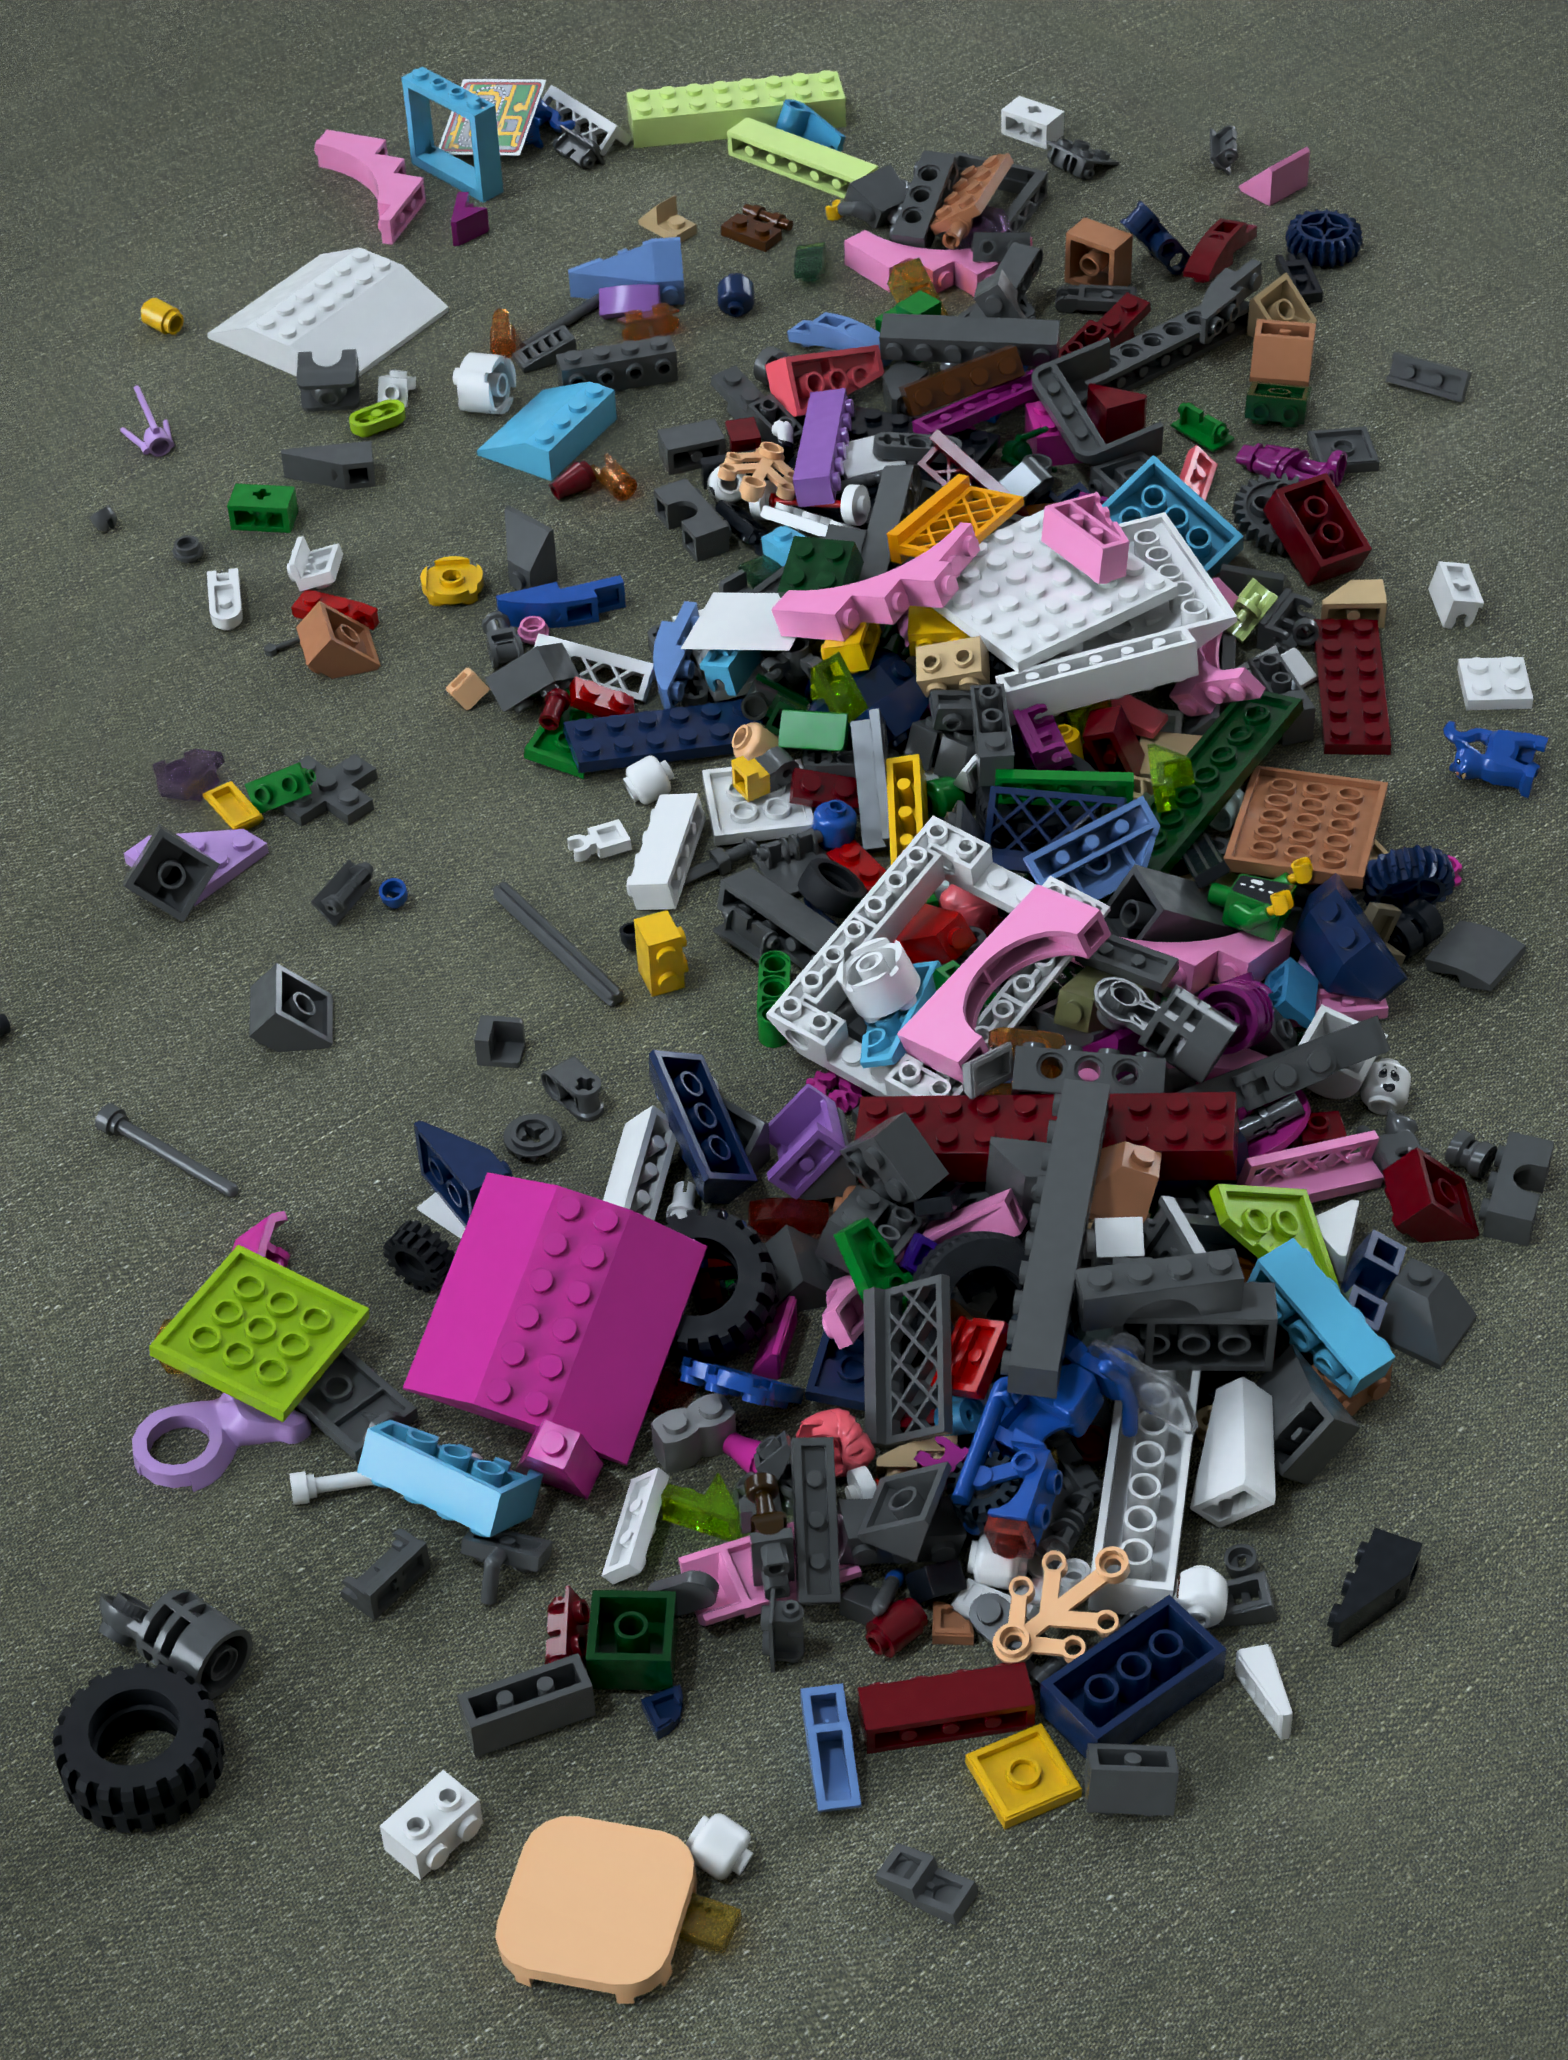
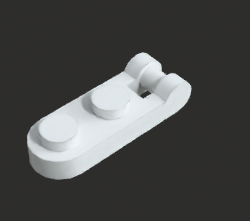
(225, 599)

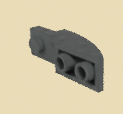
(1225, 295)
(747, 401)

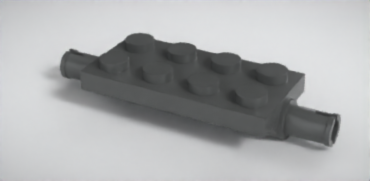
(351, 1400)

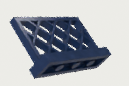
(1013, 859)

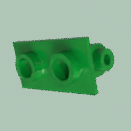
(1207, 431)
(280, 787)

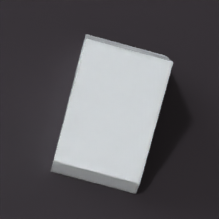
(1338, 1232)

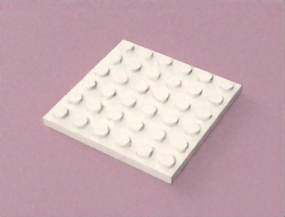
(1038, 604)

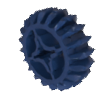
(1324, 237)
(1409, 875)

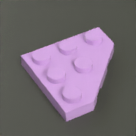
(232, 849)

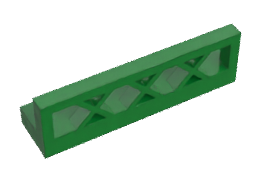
(1081, 782)

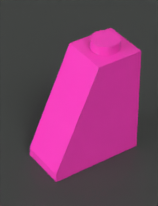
(562, 1458)

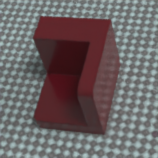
(743, 434)

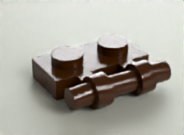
(752, 231)

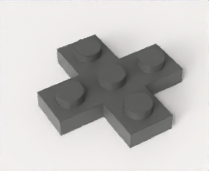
(334, 791)

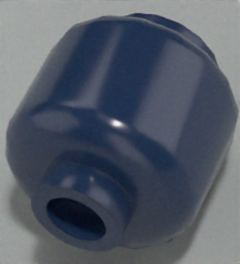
(735, 293)

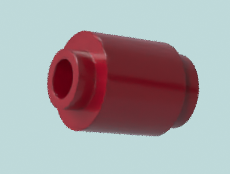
(896, 1628)

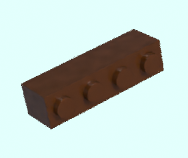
(962, 380)

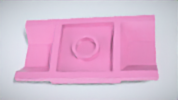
(732, 1570)

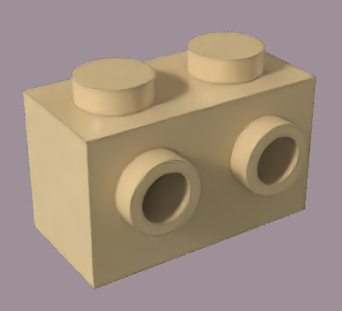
(952, 665)

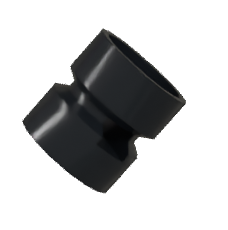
(1416, 927)

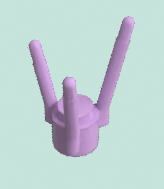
(156, 439)

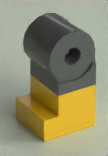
(762, 773)

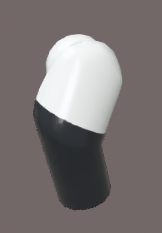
(784, 432)

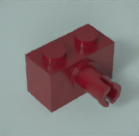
(1112, 741)

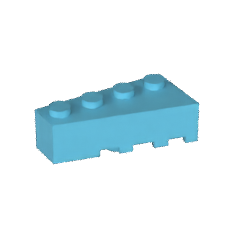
(1323, 1319)
(448, 1478)

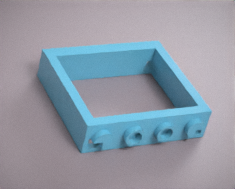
(483, 179)

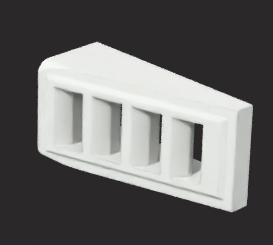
(1262, 1681)

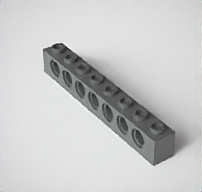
(1164, 349)

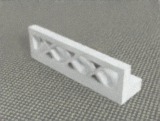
(583, 114)
(610, 660)

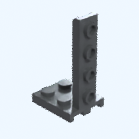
(1182, 1233)

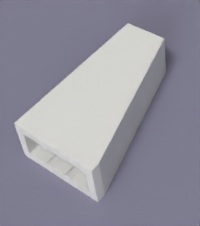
(1237, 1455)

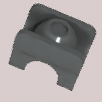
(330, 386)

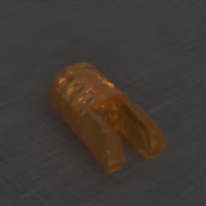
(502, 334)
(615, 478)

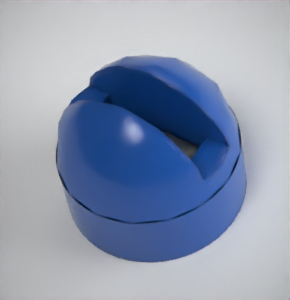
(396, 889)

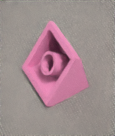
(1280, 179)

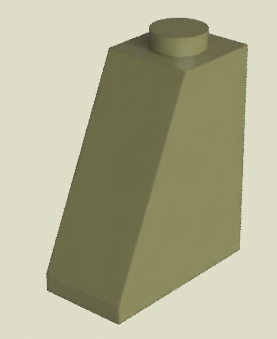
(1076, 1001)

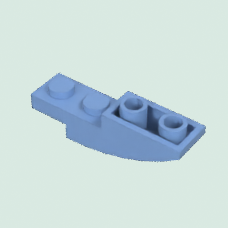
(834, 332)
(670, 662)

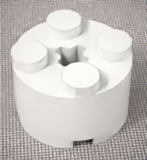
(485, 383)
(879, 979)

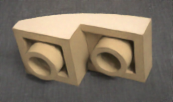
(902, 1458)

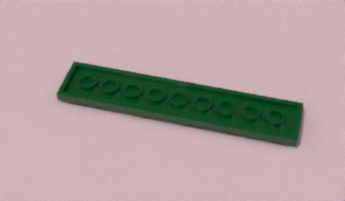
(1220, 766)

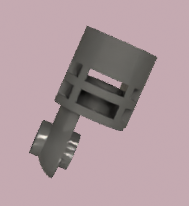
(1180, 1029)
(180, 1634)

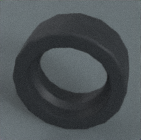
(831, 887)

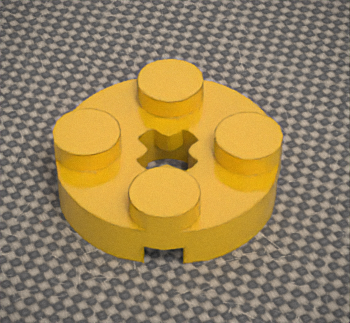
(465, 587)

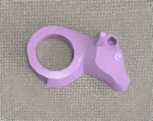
(228, 1426)

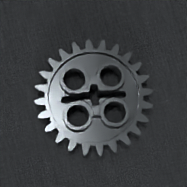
(1249, 510)

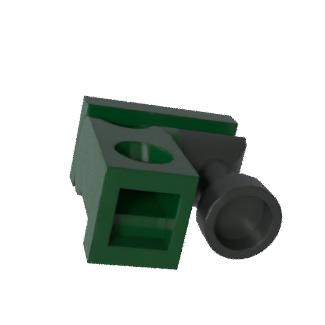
(768, 700)

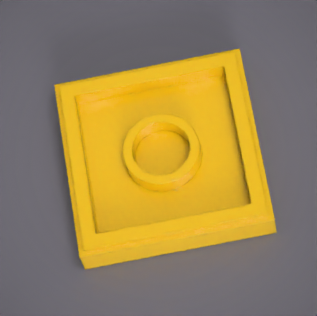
(1023, 1776)

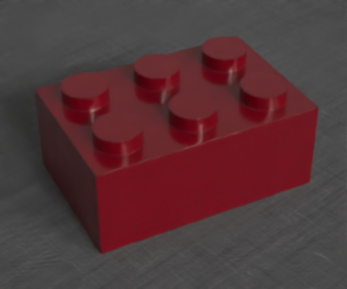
(1317, 529)

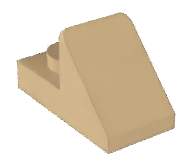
(667, 223)

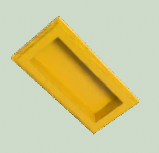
(233, 806)

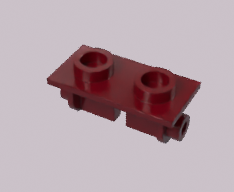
(569, 1619)

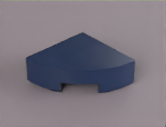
(663, 1710)

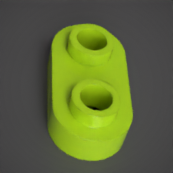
(377, 417)

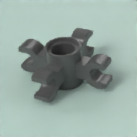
(796, 661)

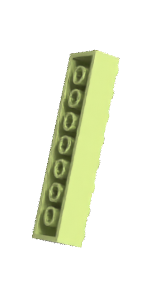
(710, 110)

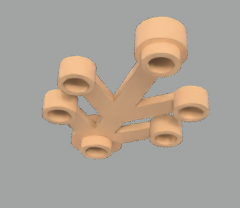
(752, 487)
(1057, 1611)

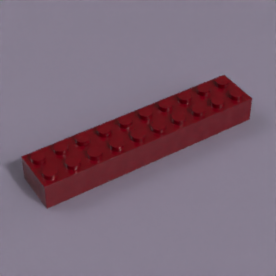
(1190, 1129)

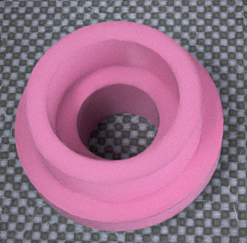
(530, 628)

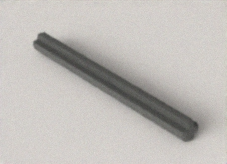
(558, 944)

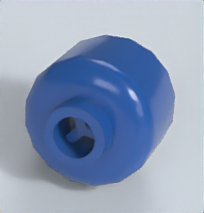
(836, 823)

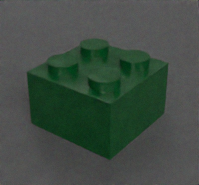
(820, 564)
(632, 1639)

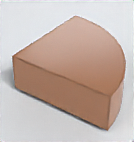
(950, 1626)

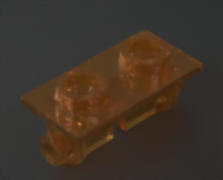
(660, 319)

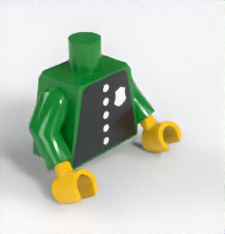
(1259, 903)

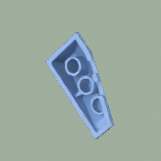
(652, 263)

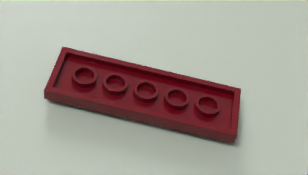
(1351, 688)

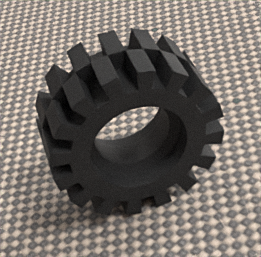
(419, 1255)

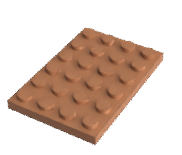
(1306, 816)

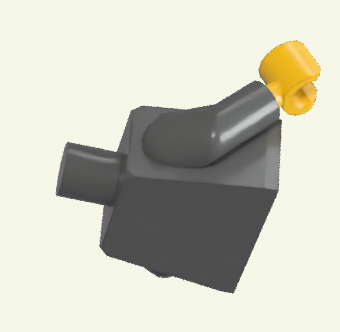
(871, 198)

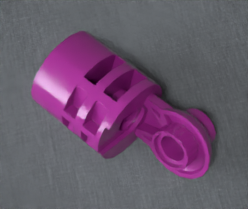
(1248, 1003)

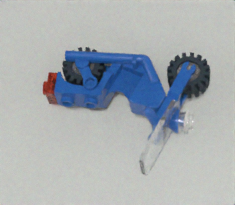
(1013, 1428)

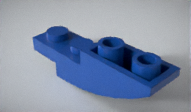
(564, 606)

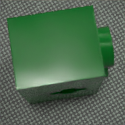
(262, 508)

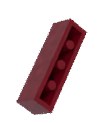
(946, 1707)

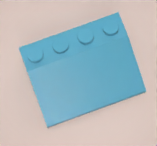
(553, 429)
(1158, 490)

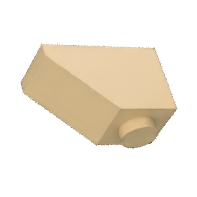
(1357, 601)

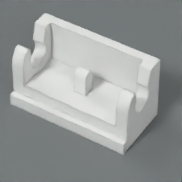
(1455, 593)

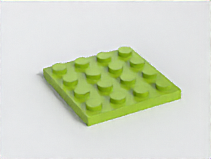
(259, 1332)

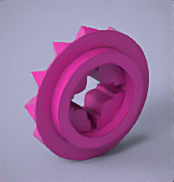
(845, 1098)

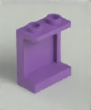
(805, 1139)

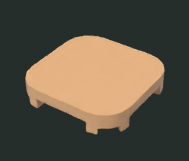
(596, 1906)

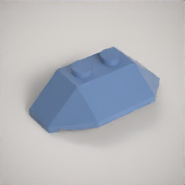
(1099, 853)

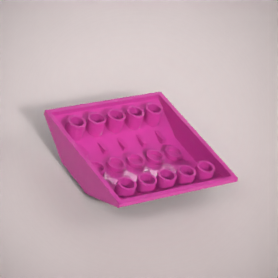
(557, 1313)

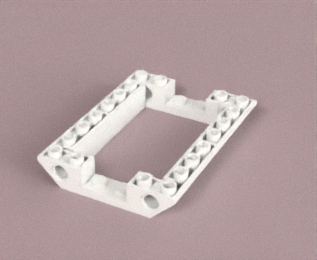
(935, 854)

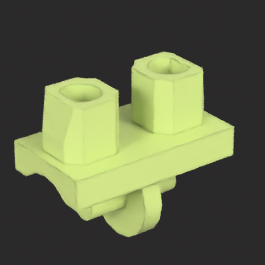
(1250, 609)

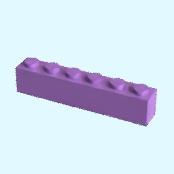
(823, 447)

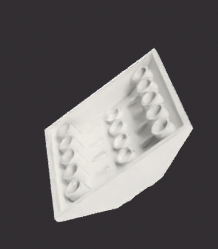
(334, 306)
(1198, 603)

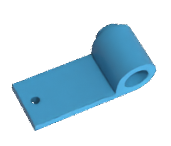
(805, 123)

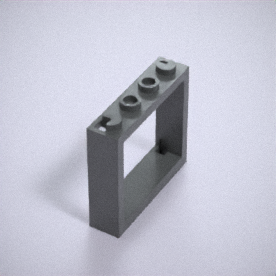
(1027, 182)

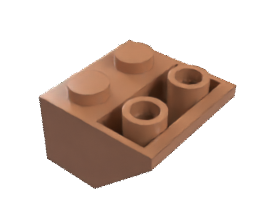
(1282, 352)

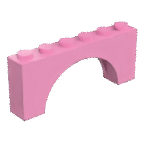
(1037, 929)

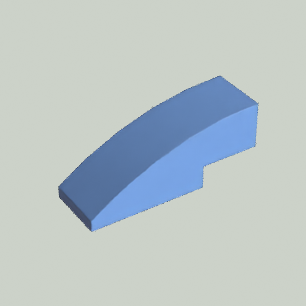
(830, 1748)

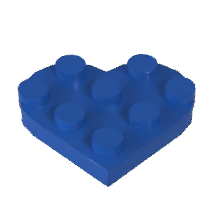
(739, 1383)

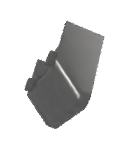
(1063, 390)

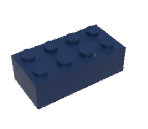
(1133, 1678)

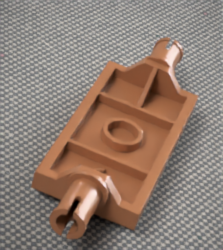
(969, 199)

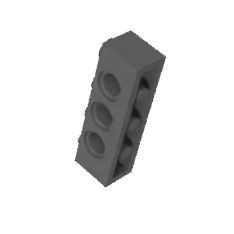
(924, 196)
(1070, 1059)

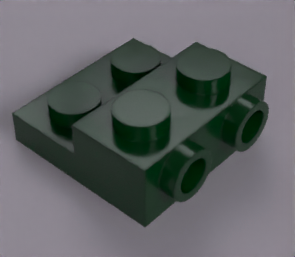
(1277, 403)

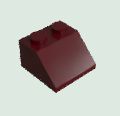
(1429, 1199)

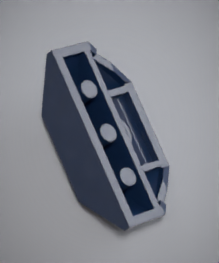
(1344, 945)

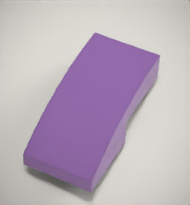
(620, 299)

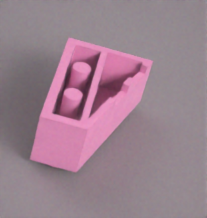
(1087, 537)

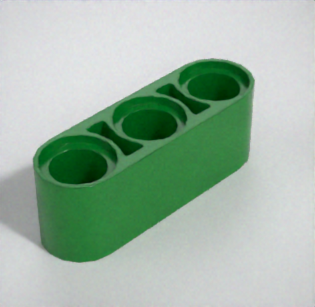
(773, 980)

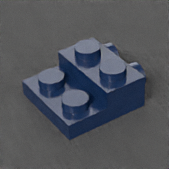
(838, 1374)

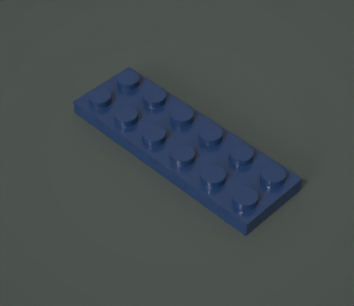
(665, 734)

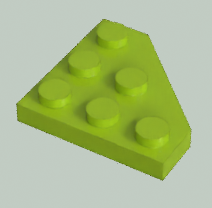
(1268, 1218)

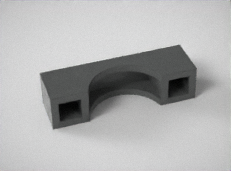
(1113, 1292)

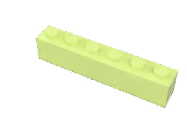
(795, 157)

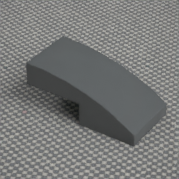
(920, 1882)

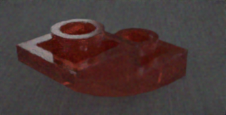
(772, 1214)

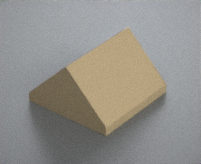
(1278, 302)

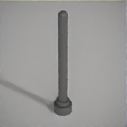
(114, 1121)

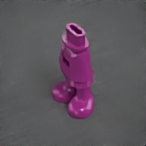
(1291, 461)

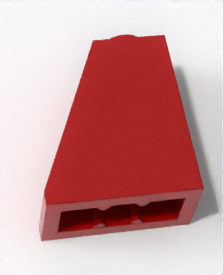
(936, 935)

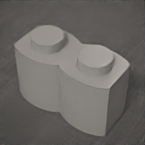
(692, 1432)

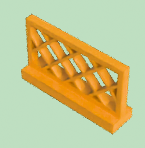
(944, 511)

